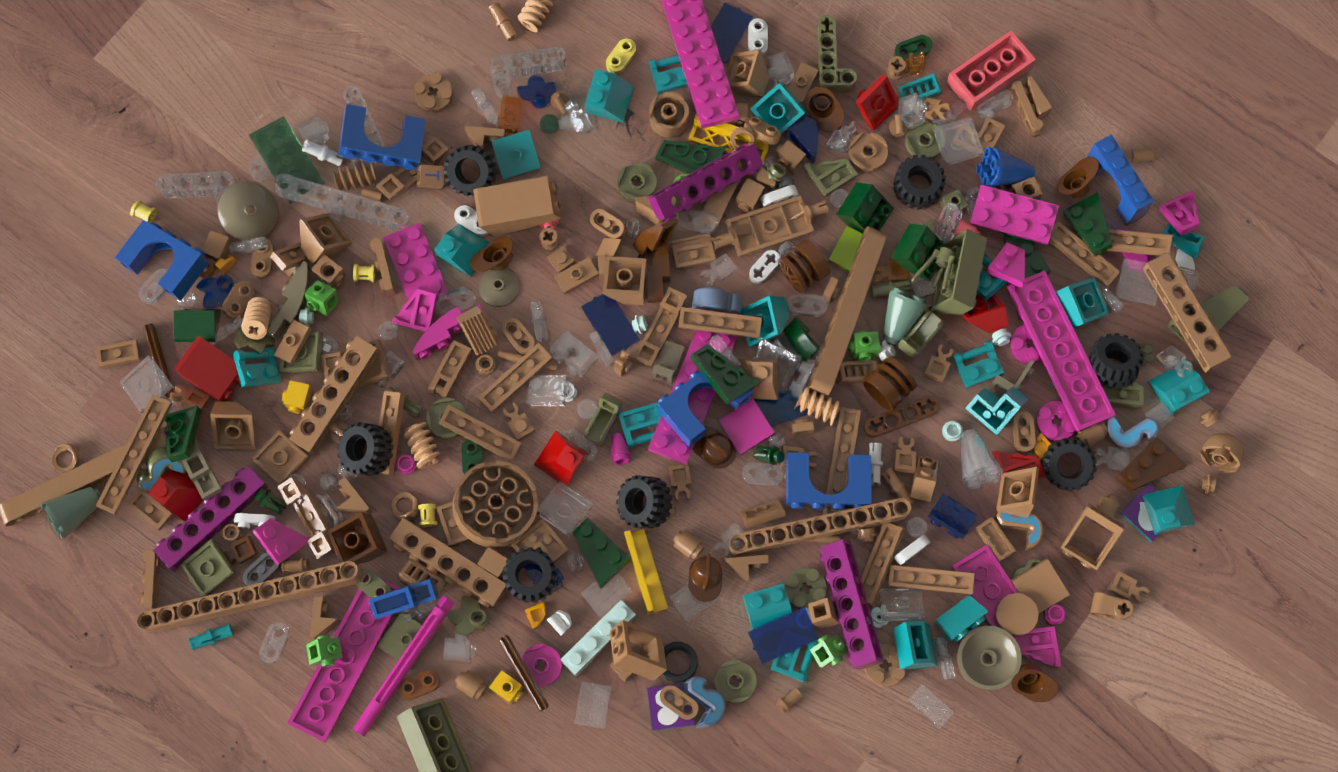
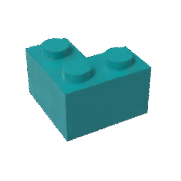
(996, 412)

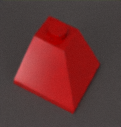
(988, 314)
(561, 458)
(176, 493)

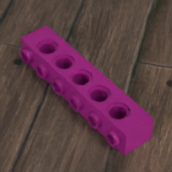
(662, 199)
(207, 530)
(860, 611)

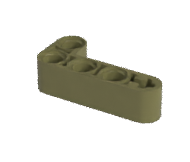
(830, 54)

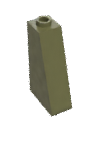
(1219, 307)

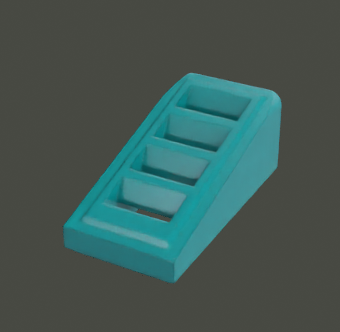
(922, 81)
(1189, 243)

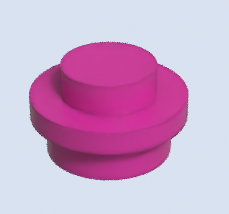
(406, 464)
(1055, 614)

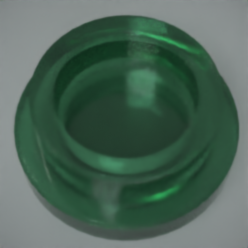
(549, 123)

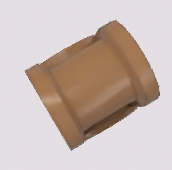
(1107, 606)

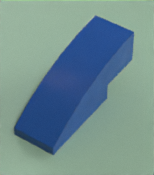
(404, 598)

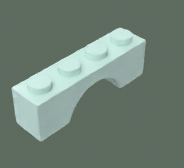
(596, 639)

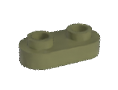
(373, 584)

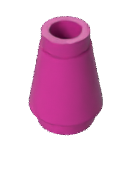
(619, 450)

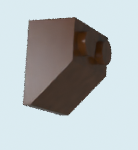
(357, 539)

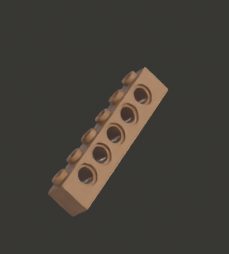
(1186, 323)
(335, 406)
(406, 531)

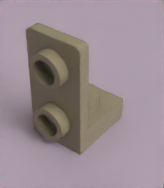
(668, 362)
(1003, 383)

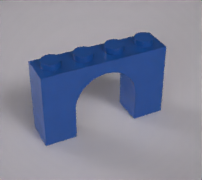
(357, 145)
(1134, 195)
(149, 240)
(676, 411)
(802, 493)

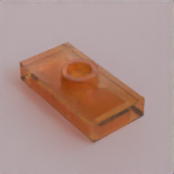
(510, 114)

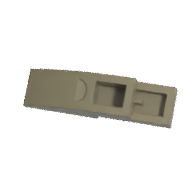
(295, 301)
(201, 472)

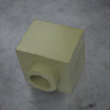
(955, 195)

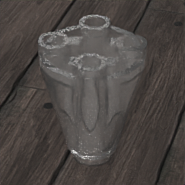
(978, 461)

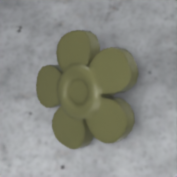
(1148, 356)

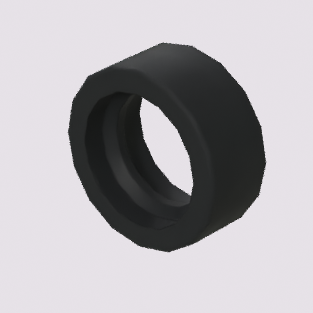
(693, 662)

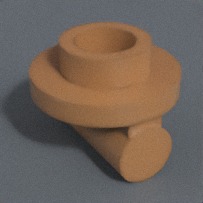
(559, 100)
(897, 127)
(372, 193)
(336, 431)

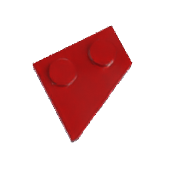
(1016, 462)

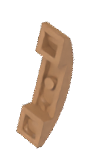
(404, 179)
(719, 201)
(661, 327)
(309, 513)

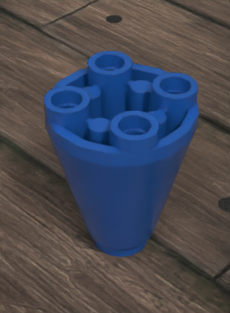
(1002, 168)

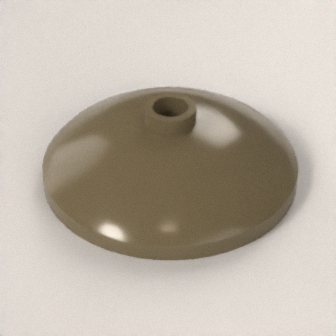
(238, 220)
(1004, 655)

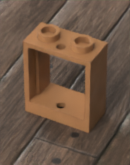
(1103, 519)
(648, 666)

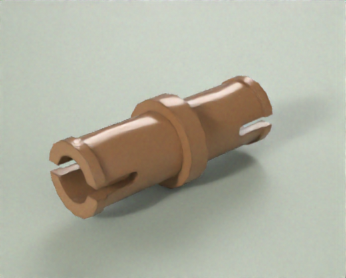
(503, 21)
(897, 487)

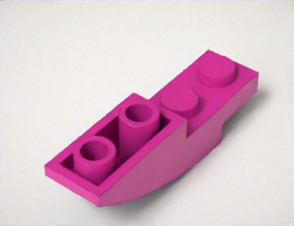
(438, 334)

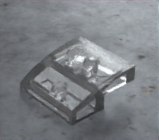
(786, 358)

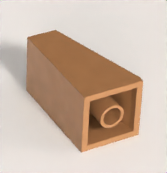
(517, 205)

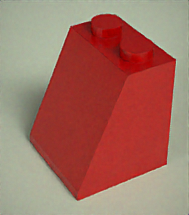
(209, 370)

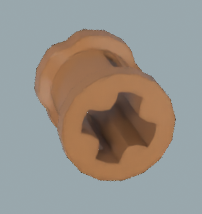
(900, 68)
(551, 234)

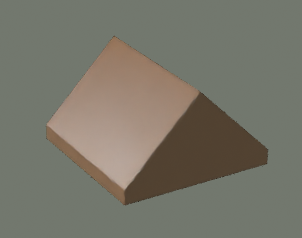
(1018, 492)

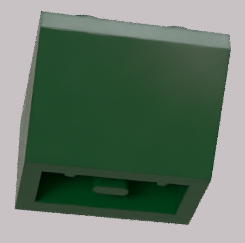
(864, 208)
(916, 248)

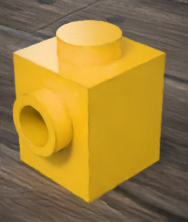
(297, 396)
(507, 687)

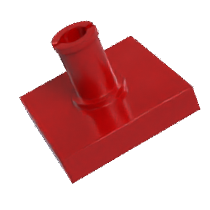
(877, 102)

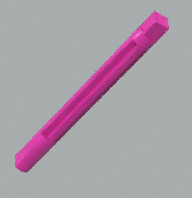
(403, 666)

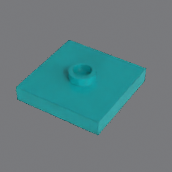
(515, 154)

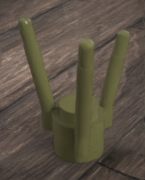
(944, 258)

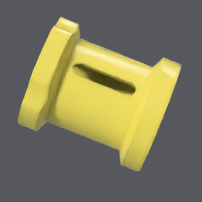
(143, 211)
(364, 273)
(427, 515)

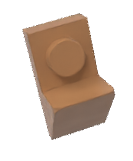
(481, 135)
(614, 248)
(289, 258)
(355, 503)
(740, 563)
(319, 624)

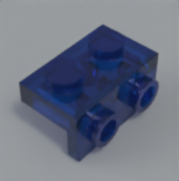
(952, 516)

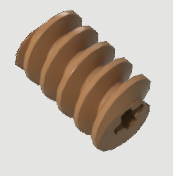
(355, 176)

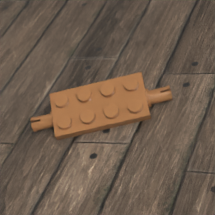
(770, 226)

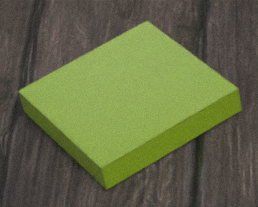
(846, 249)

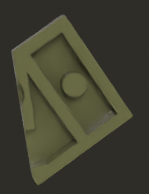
(830, 174)
(1126, 397)

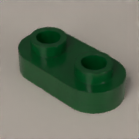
(912, 46)
(471, 457)

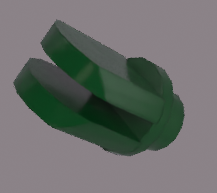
(769, 454)
(264, 497)

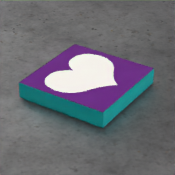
(1138, 516)
(661, 716)

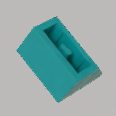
(958, 619)
(915, 645)

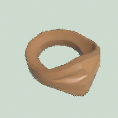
(736, 142)
(62, 448)
(411, 515)

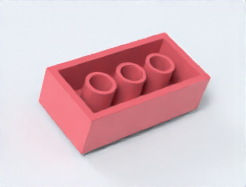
(991, 70)

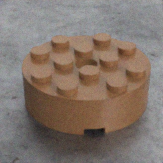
(495, 525)

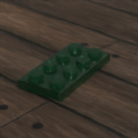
(284, 153)

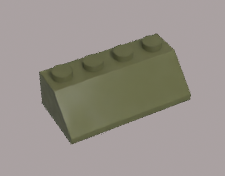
(964, 275)
(433, 738)

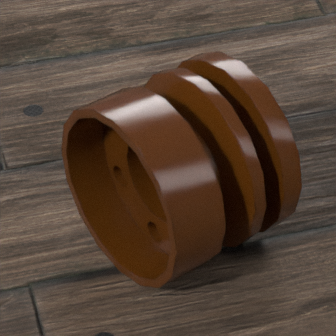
(803, 266)
(889, 383)

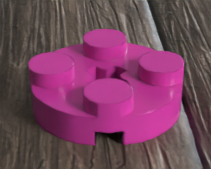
(1019, 349)
(1050, 430)
(545, 654)

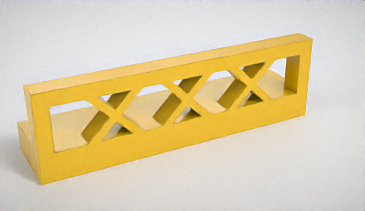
(724, 130)
(646, 571)

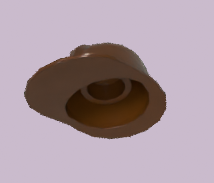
(824, 108)
(1079, 178)
(494, 256)
(715, 448)
(705, 578)
(1034, 683)

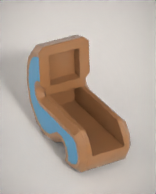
(1032, 525)

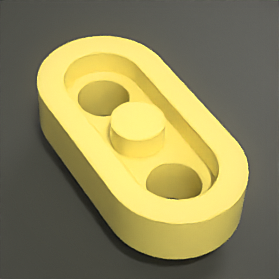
(621, 55)

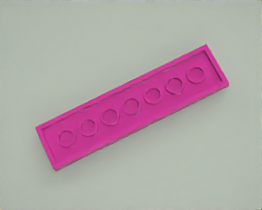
(701, 62)
(1061, 352)
(665, 439)
(333, 685)

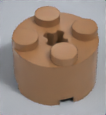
(670, 125)

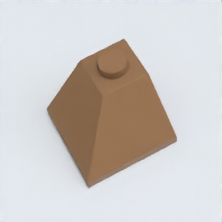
(747, 73)
(321, 236)
(625, 279)
(766, 372)
(232, 426)

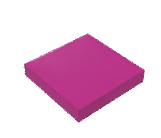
(746, 427)

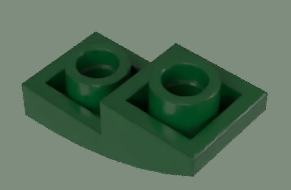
(800, 340)

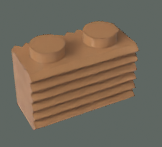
(477, 330)

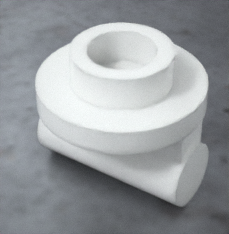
(560, 621)

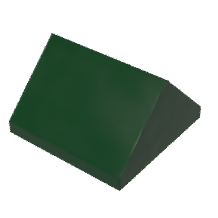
(195, 323)

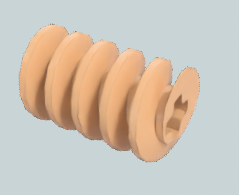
(533, 12)
(256, 318)
(818, 405)
(420, 445)

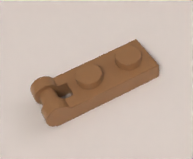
(1026, 109)
(382, 266)
(450, 369)
(150, 579)

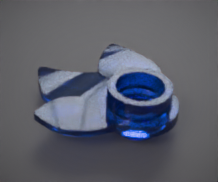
(537, 91)
(214, 293)

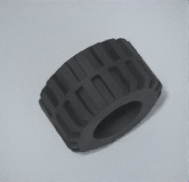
(923, 167)
(454, 174)
(1118, 348)
(352, 447)
(1084, 475)
(631, 500)
(521, 559)

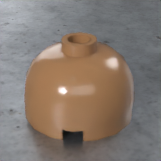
(1223, 451)

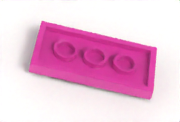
(1014, 214)
(414, 260)
(990, 580)

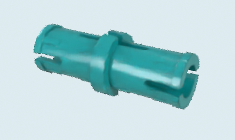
(211, 636)

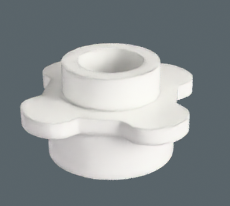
(886, 350)

